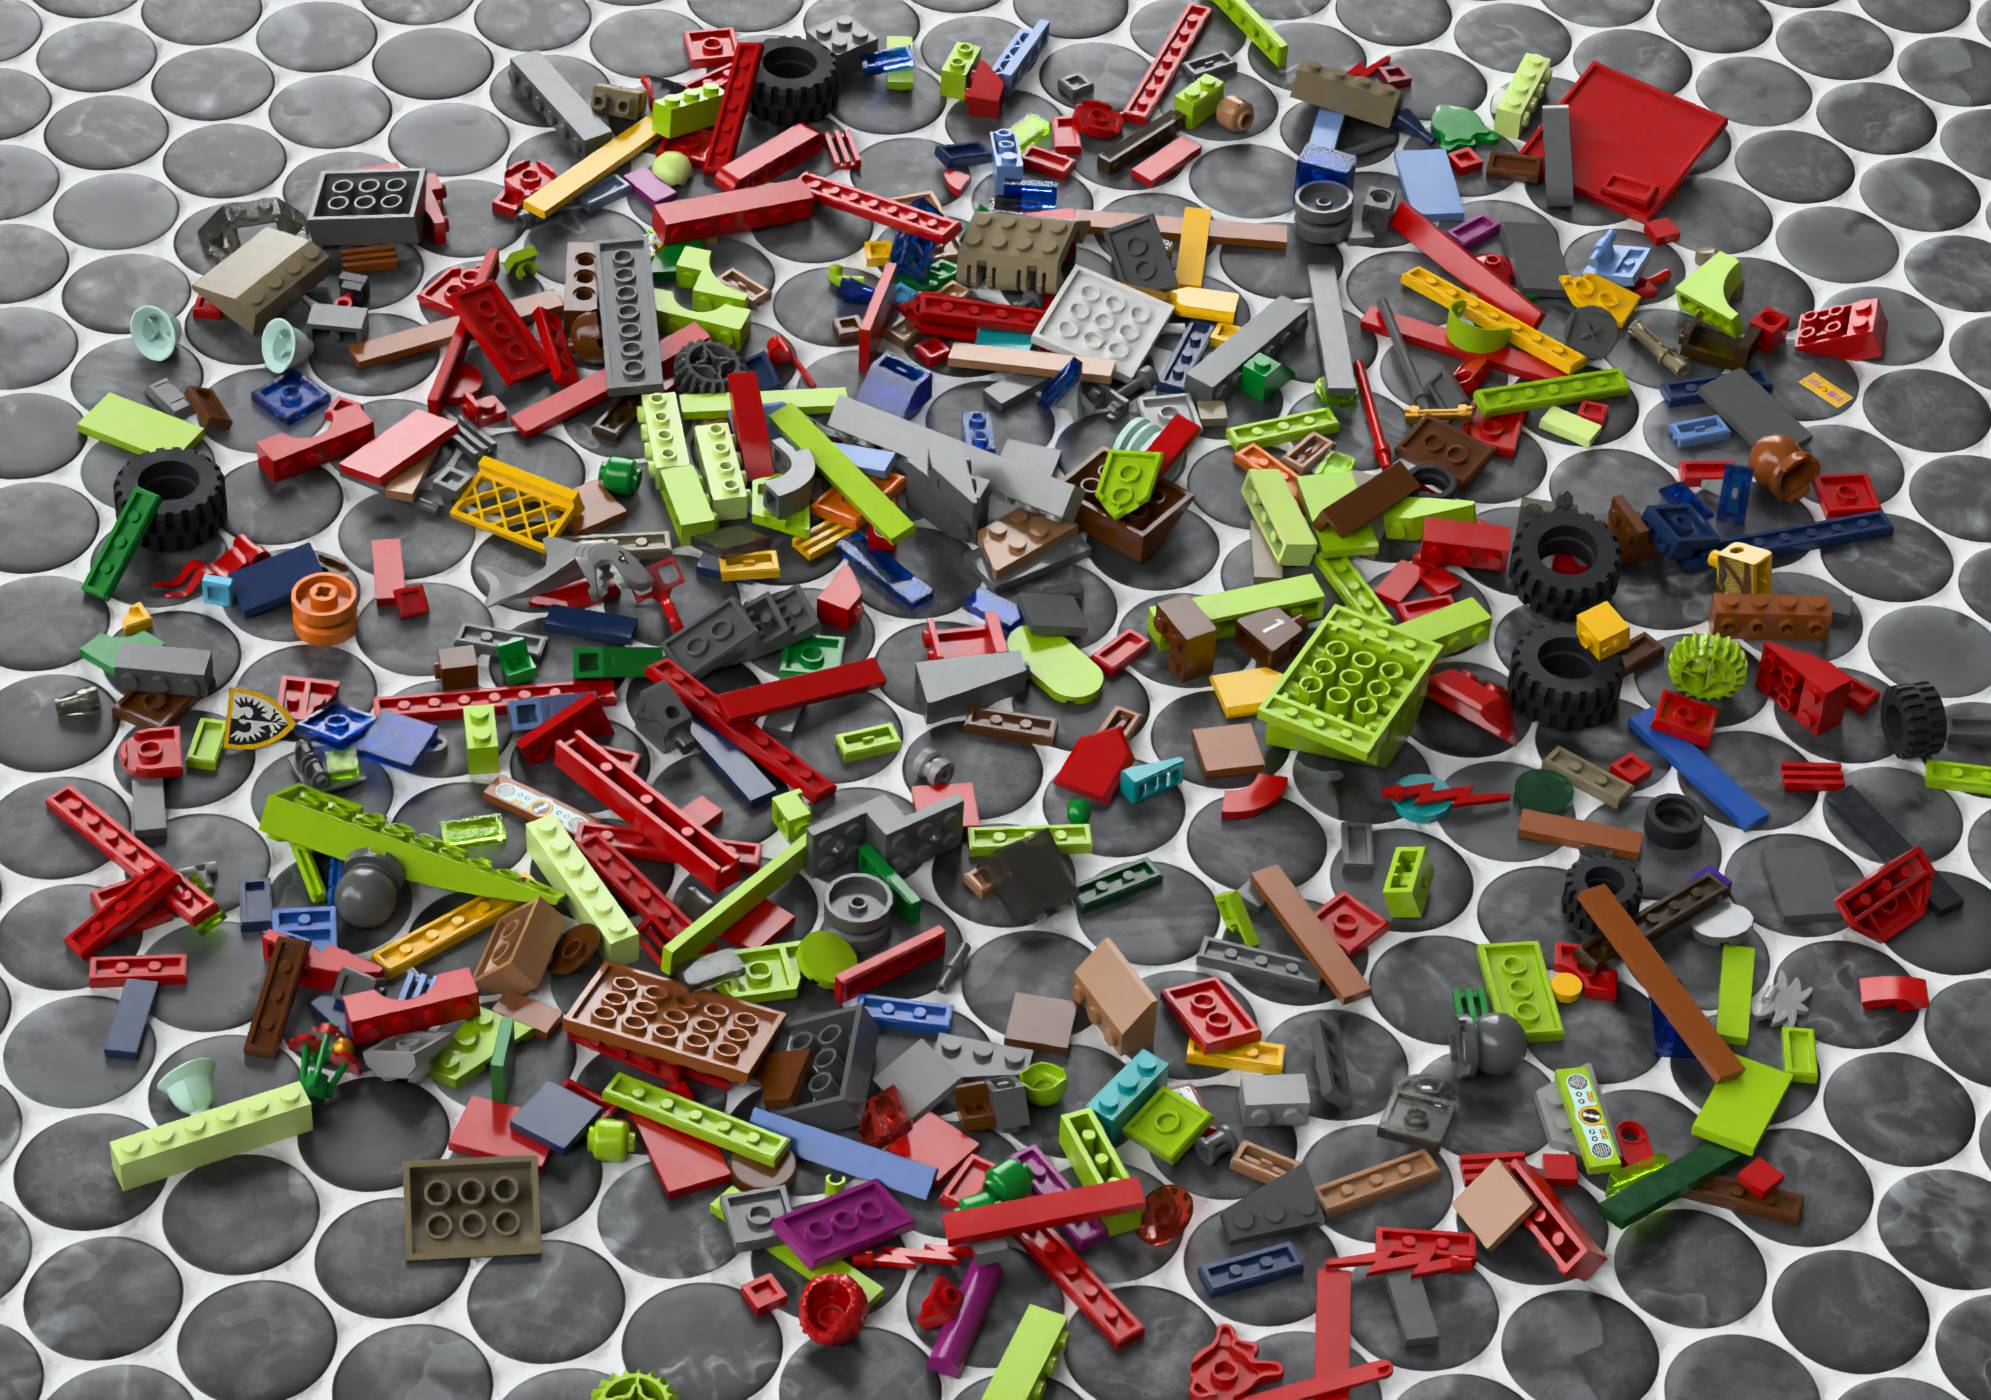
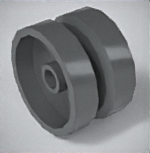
(1323, 212)
(859, 910)

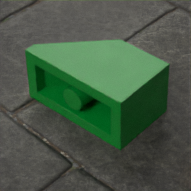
(1264, 377)

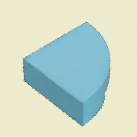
(904, 293)

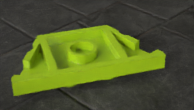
(796, 524)
(769, 975)

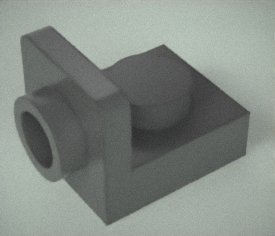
(354, 981)

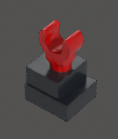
(353, 290)

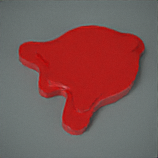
(1229, 1368)

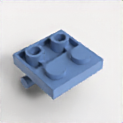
(1618, 262)

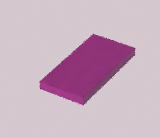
(843, 1224)

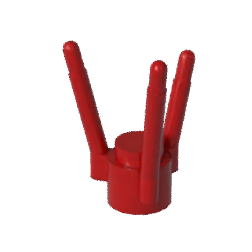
(780, 352)

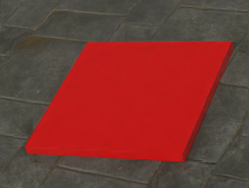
(1632, 132)

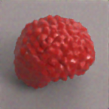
(832, 1309)

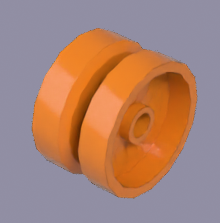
(324, 609)

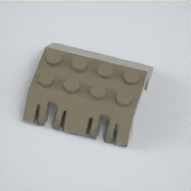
(1014, 247)

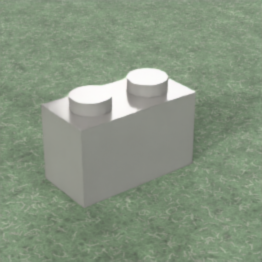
(1274, 1100)

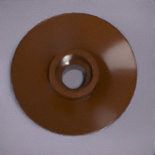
(574, 949)

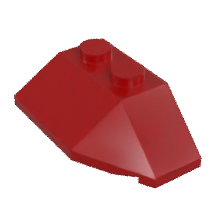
(1474, 702)
(1889, 896)

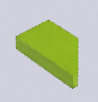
(1236, 916)

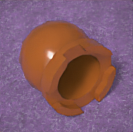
(1783, 467)

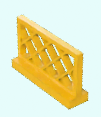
(523, 484)

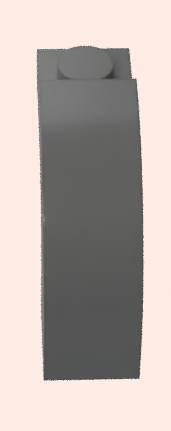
(796, 486)

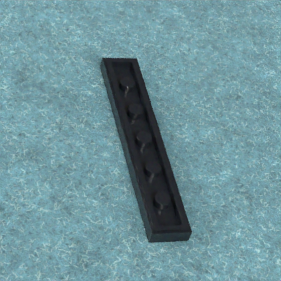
(1888, 843)

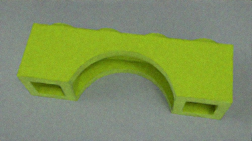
(726, 323)

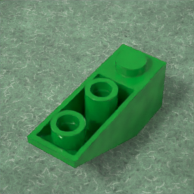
(614, 661)

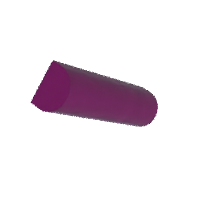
(959, 1335)

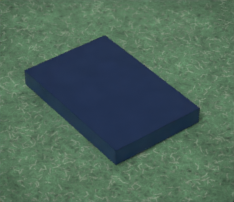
(272, 579)

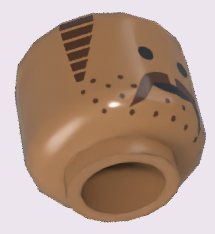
(1235, 114)

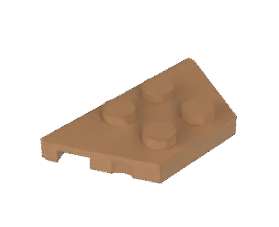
(1021, 538)

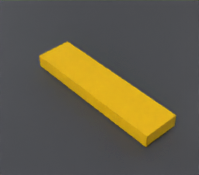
(1193, 247)

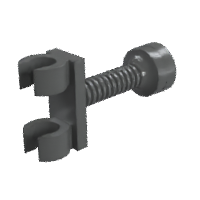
(1116, 400)

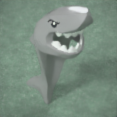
(566, 564)

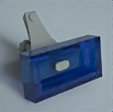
(1066, 391)
(1732, 492)

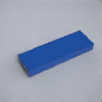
(908, 1014)

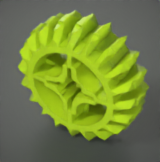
(1707, 666)
(635, 1387)

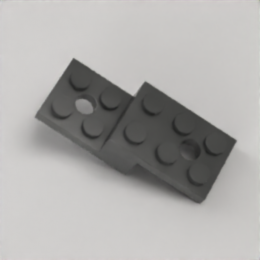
(896, 837)

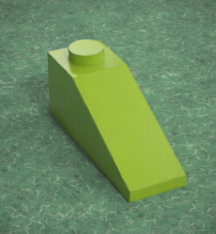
(1407, 517)

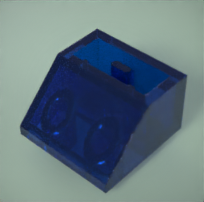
(896, 386)

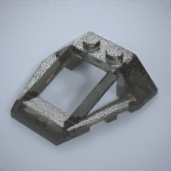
(222, 226)

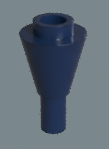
(1408, 123)

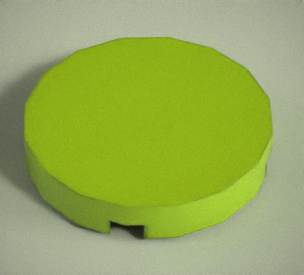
(824, 956)

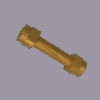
(1462, 414)

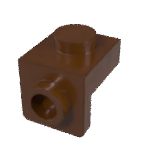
(974, 1106)

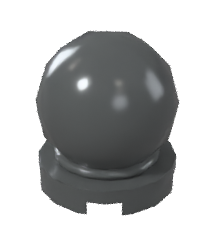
(368, 888)
(1490, 1044)

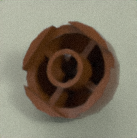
(587, 338)

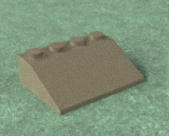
(1346, 93)
(264, 277)
(471, 1208)

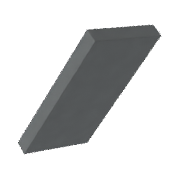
(1535, 258)
(1751, 408)
(1061, 555)

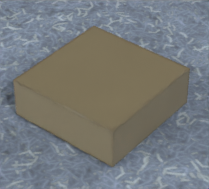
(1212, 413)

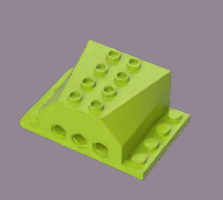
(1351, 690)

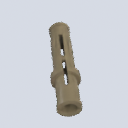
(1666, 355)

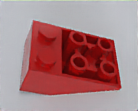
(1844, 331)
(1804, 686)

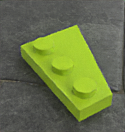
(472, 1048)

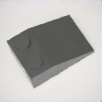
(937, 511)

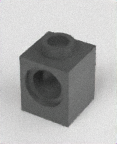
(1379, 207)

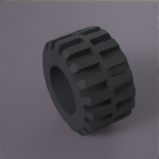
(1913, 719)
(1593, 872)

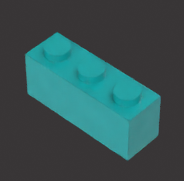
(1129, 1092)

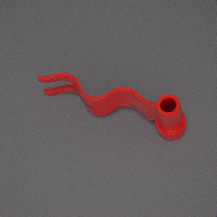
(244, 553)

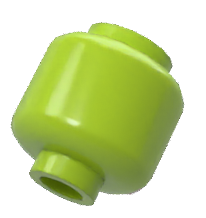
(611, 1140)

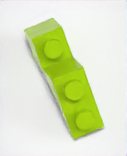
(708, 293)

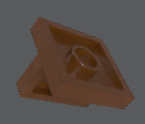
(1630, 531)

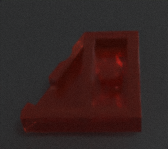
(885, 1119)

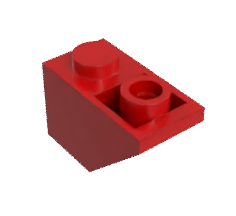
(986, 92)

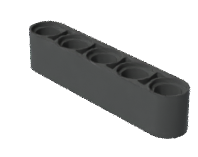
(1557, 156)

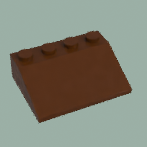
(1137, 532)

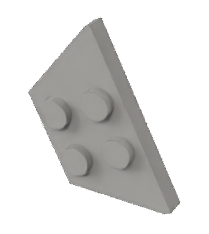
(1555, 1119)

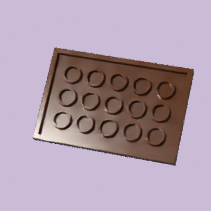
(669, 1023)

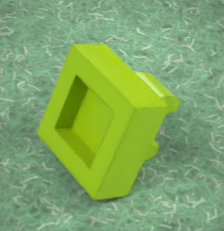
(522, 259)

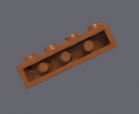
(1741, 613)

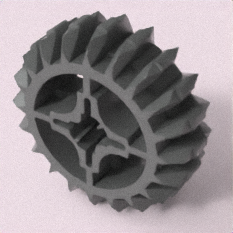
(705, 365)

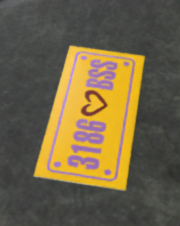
(1825, 390)

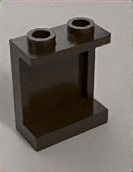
(1716, 346)

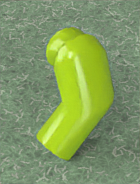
(836, 273)

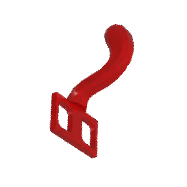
(661, 592)

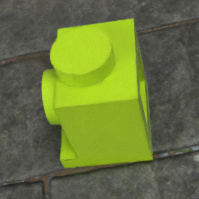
(791, 815)

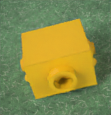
(1602, 631)

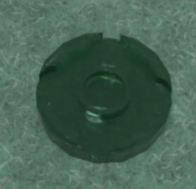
(1543, 791)

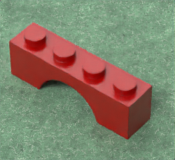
(288, 456)
(379, 1017)

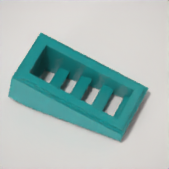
(1150, 779)

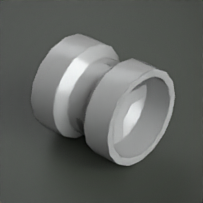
(931, 765)

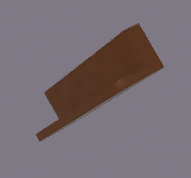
(1368, 500)

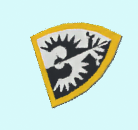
(254, 720)

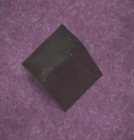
(1030, 877)

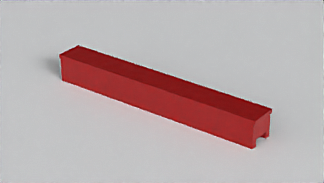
(648, 812)

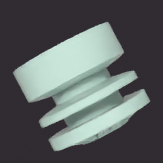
(1139, 436)

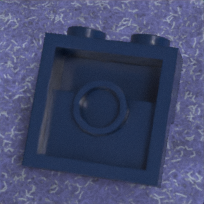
(1678, 530)

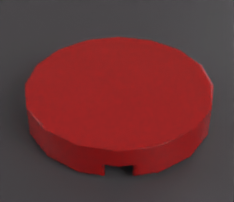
(1097, 119)
(526, 178)

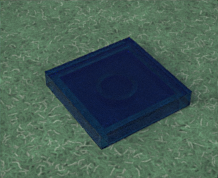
(291, 397)
(335, 726)
(397, 741)

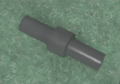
(953, 967)

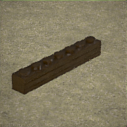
(1141, 141)

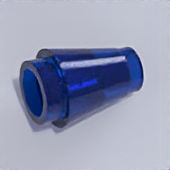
(855, 292)

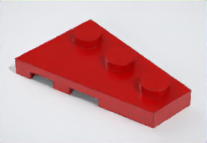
(583, 715)

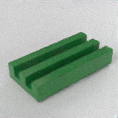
(1469, 997)

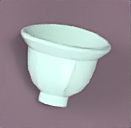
(155, 332)
(284, 346)
(190, 1085)

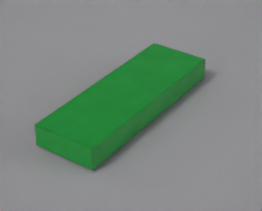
(904, 898)

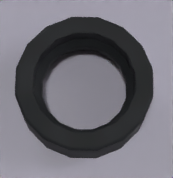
(1437, 476)
(1669, 836)

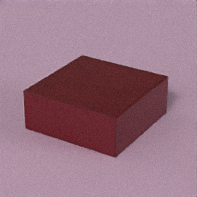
(1395, 75)

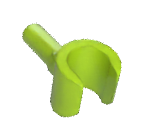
(833, 1188)

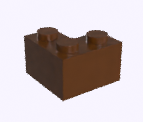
(1189, 637)

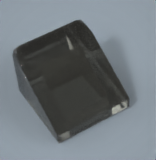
(695, 904)

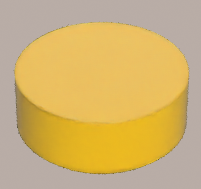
(1566, 987)

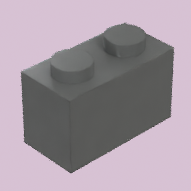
(337, 325)

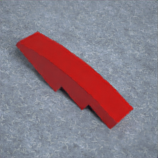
(750, 425)

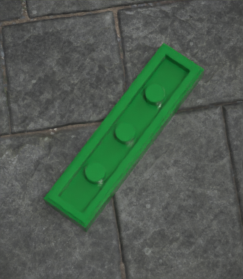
(122, 543)

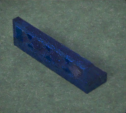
(905, 248)

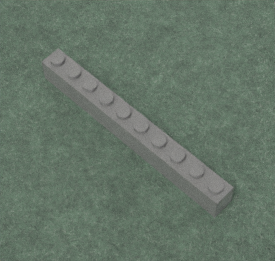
(911, 440)

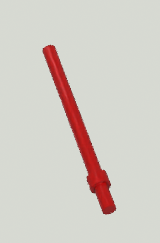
(1381, 448)

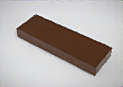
(1011, 725)

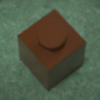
(456, 668)

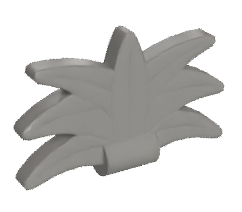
(1784, 1002)

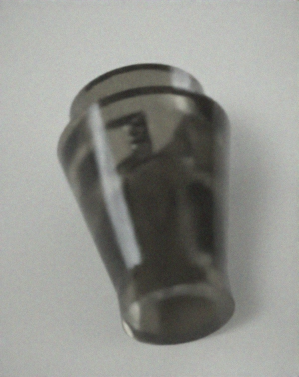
(80, 702)

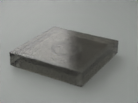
(730, 542)

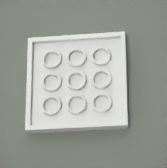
(1103, 321)

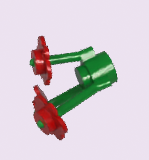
(316, 1082)

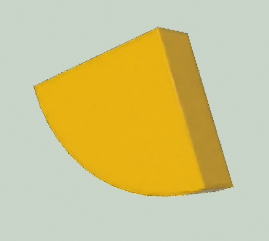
(136, 619)

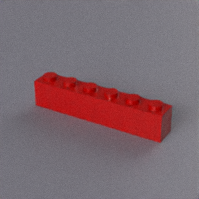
(732, 211)

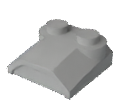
(407, 1055)

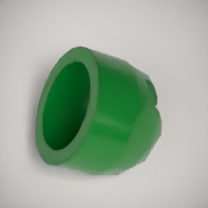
(1079, 811)

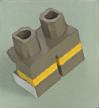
(619, 101)

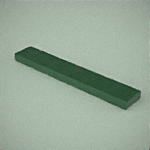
(1668, 1183)

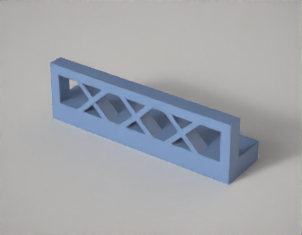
(1024, 57)

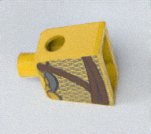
(1742, 569)

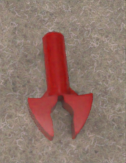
(1647, 288)

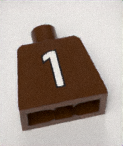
(1270, 636)

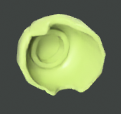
(673, 168)

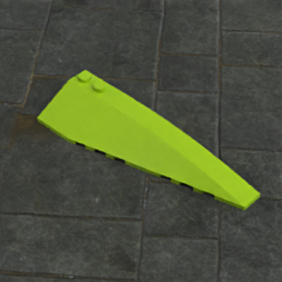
(339, 827)

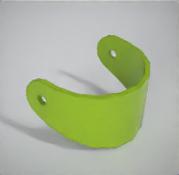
(1473, 338)

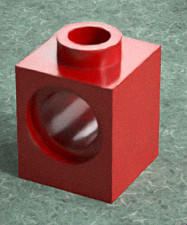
(1773, 326)

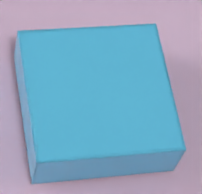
(218, 590)

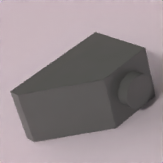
(1008, 1103)

